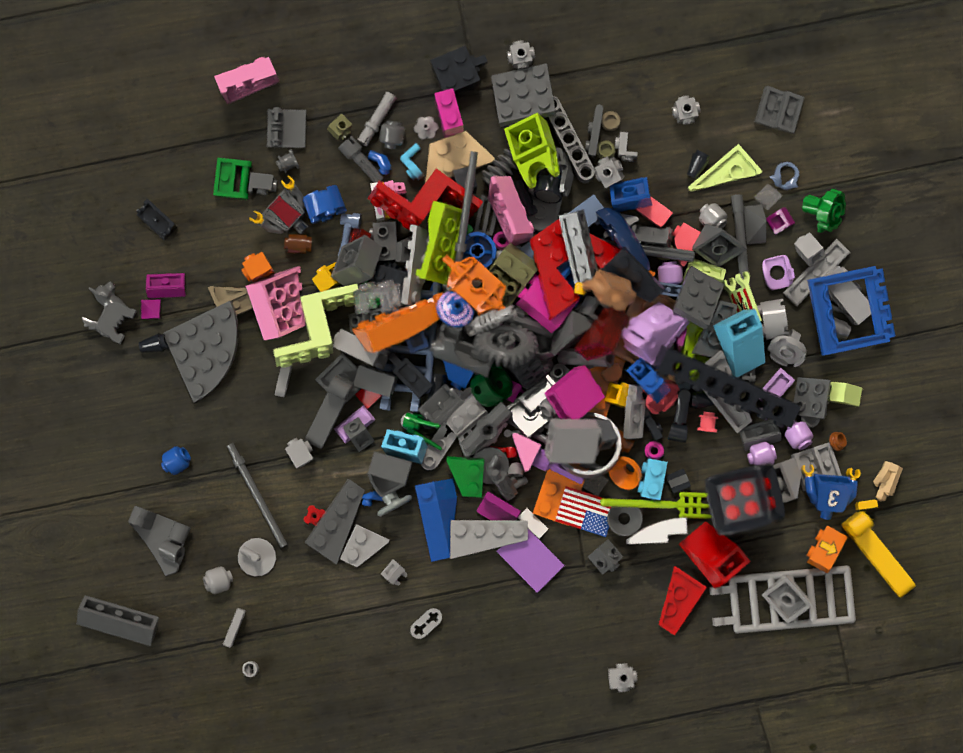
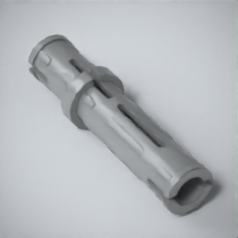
(376, 119)

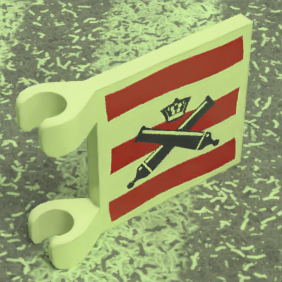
(742, 296)

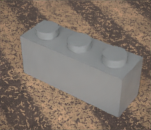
(849, 298)

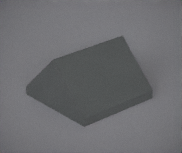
(717, 245)
(570, 332)

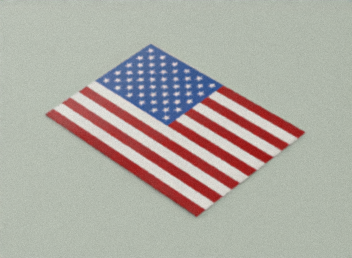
(583, 511)

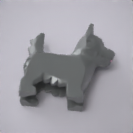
(113, 314)

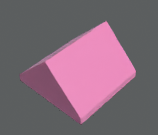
(526, 450)

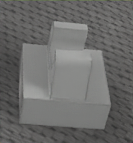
(393, 572)

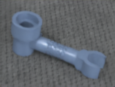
(349, 221)

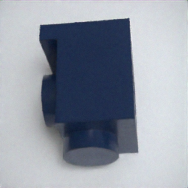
(417, 342)

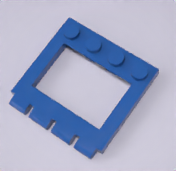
(824, 315)

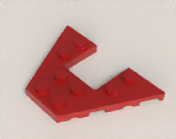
(550, 254)

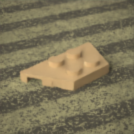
(454, 154)

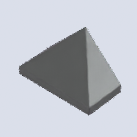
(755, 224)

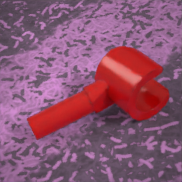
(511, 452)

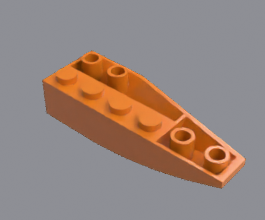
(397, 325)

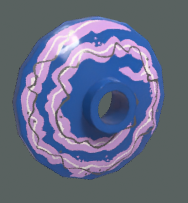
(450, 314)

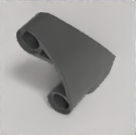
(162, 537)

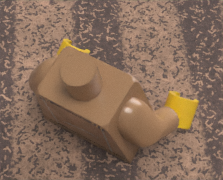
(608, 289)

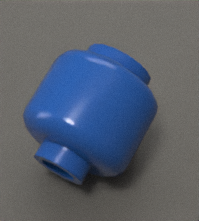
(175, 460)

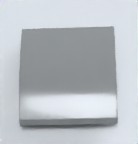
(822, 459)

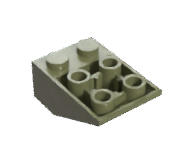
(514, 271)

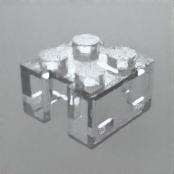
(367, 293)

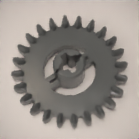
(506, 349)

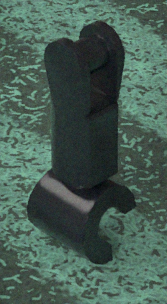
(678, 430)

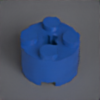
(324, 204)
(485, 243)

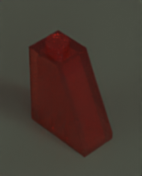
(603, 334)

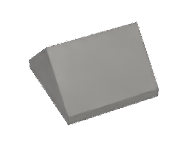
(787, 598)

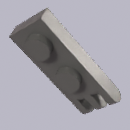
(594, 129)

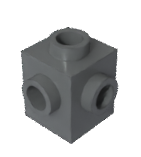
(606, 557)

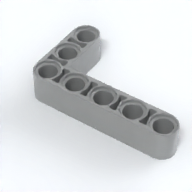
(575, 146)

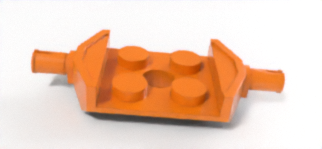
(464, 273)

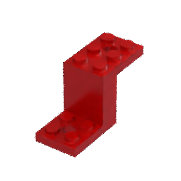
(414, 213)

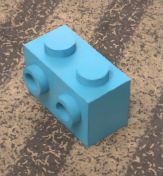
(404, 446)
(653, 479)

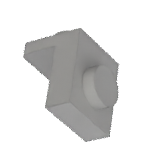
(621, 145)

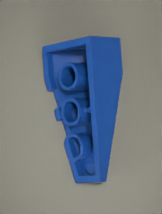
(437, 508)

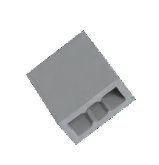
(350, 344)
(572, 441)

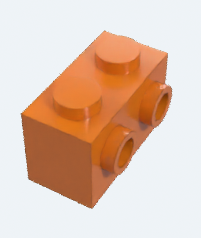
(256, 267)

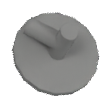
(256, 557)

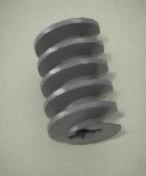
(500, 168)

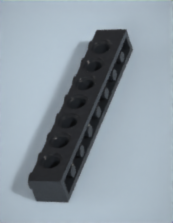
(668, 357)

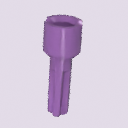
(541, 462)

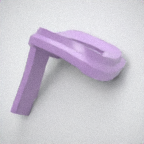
(782, 261)

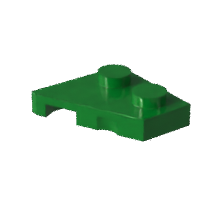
(467, 474)

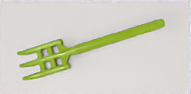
(680, 504)

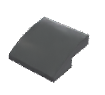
(779, 109)

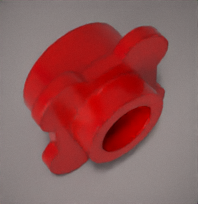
(313, 511)

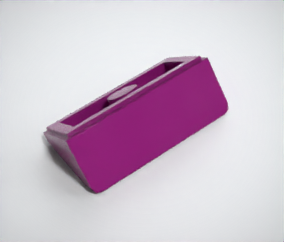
(165, 285)

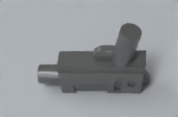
(507, 486)

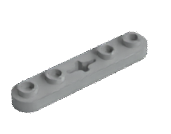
(434, 456)

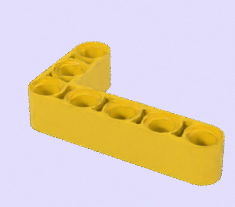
(860, 531)

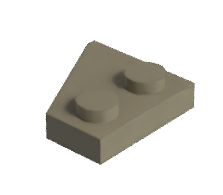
(238, 296)

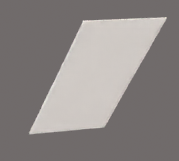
(534, 523)

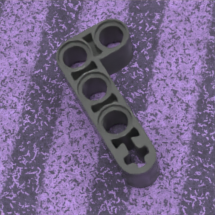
(329, 411)

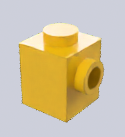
(323, 278)
(617, 394)

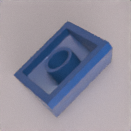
(630, 194)

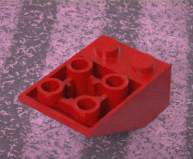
(714, 554)

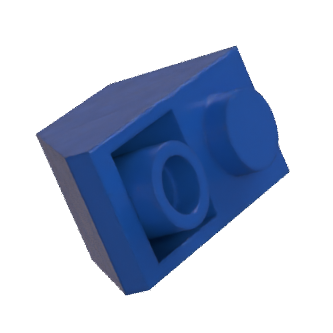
(649, 380)

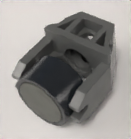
(552, 189)

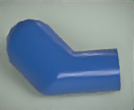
(382, 161)
(368, 497)

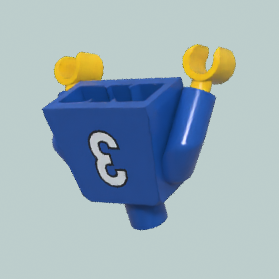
(830, 492)

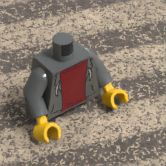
(284, 212)

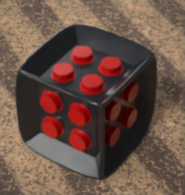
(745, 499)

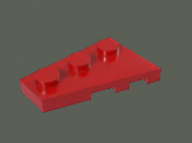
(680, 600)

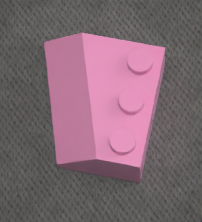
(246, 79)
(509, 210)
(277, 303)

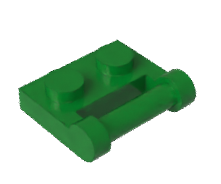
(226, 175)

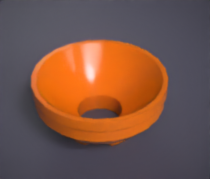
(623, 477)

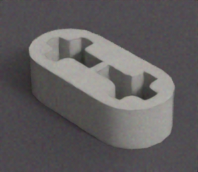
(283, 380)
(423, 619)

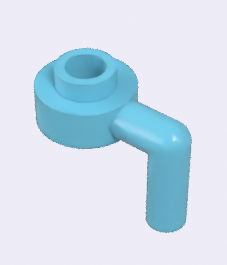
(413, 171)

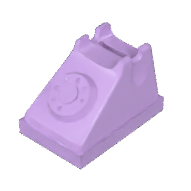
(652, 330)

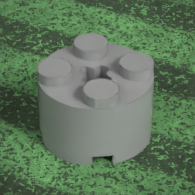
(773, 318)

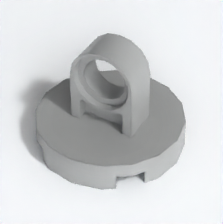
(788, 349)

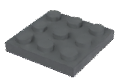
(523, 94)

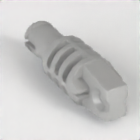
(490, 320)

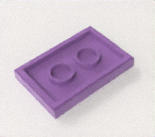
(531, 561)

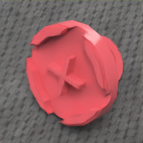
(666, 403)

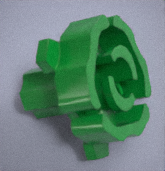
(827, 209)

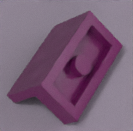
(497, 509)

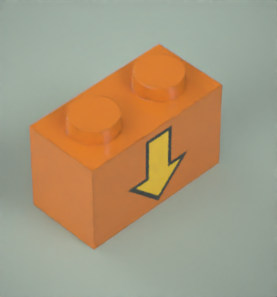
(827, 549)

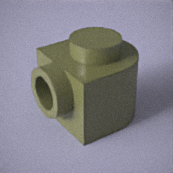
(340, 127)

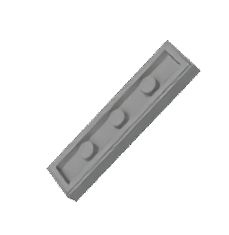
(799, 288)

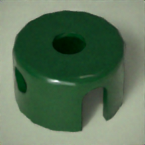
(486, 388)

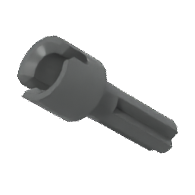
(352, 150)

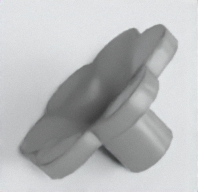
(428, 132)

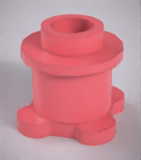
(708, 422)

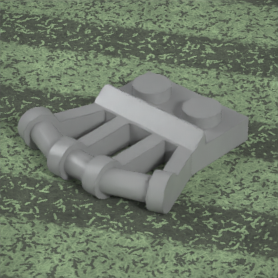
(467, 417)

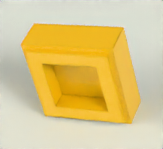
(866, 504)

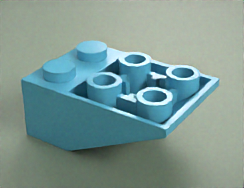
(742, 341)

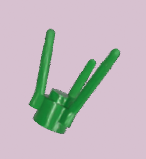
(413, 422)

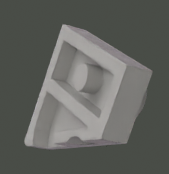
(362, 546)

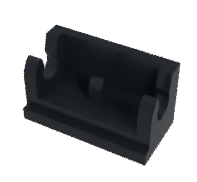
(156, 219)

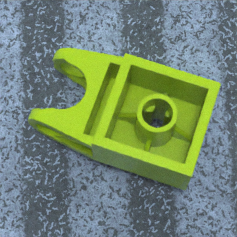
(532, 148)

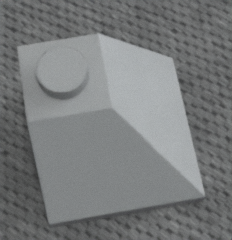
(788, 478)

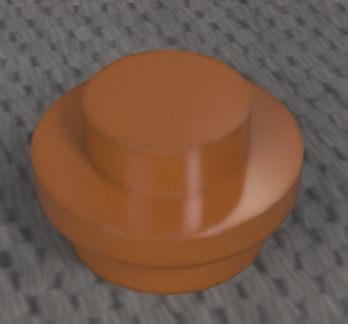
(837, 441)

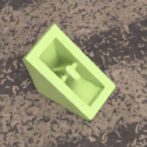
(845, 394)

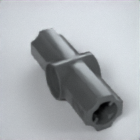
(572, 357)
(495, 420)

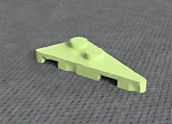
(731, 167)

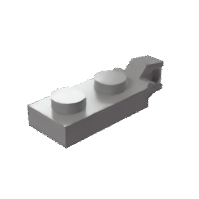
(634, 413)

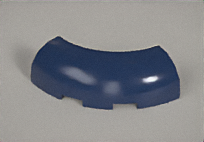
(622, 233)

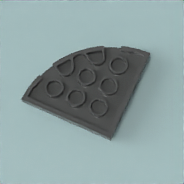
(205, 349)

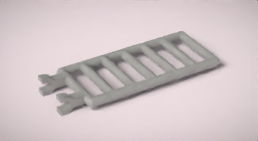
(775, 624)

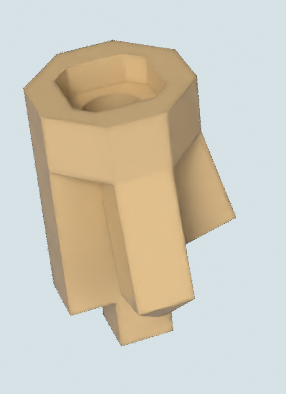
(887, 480)

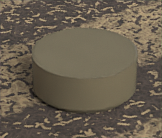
(610, 121)

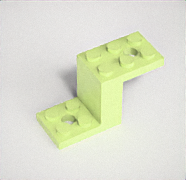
(317, 327)

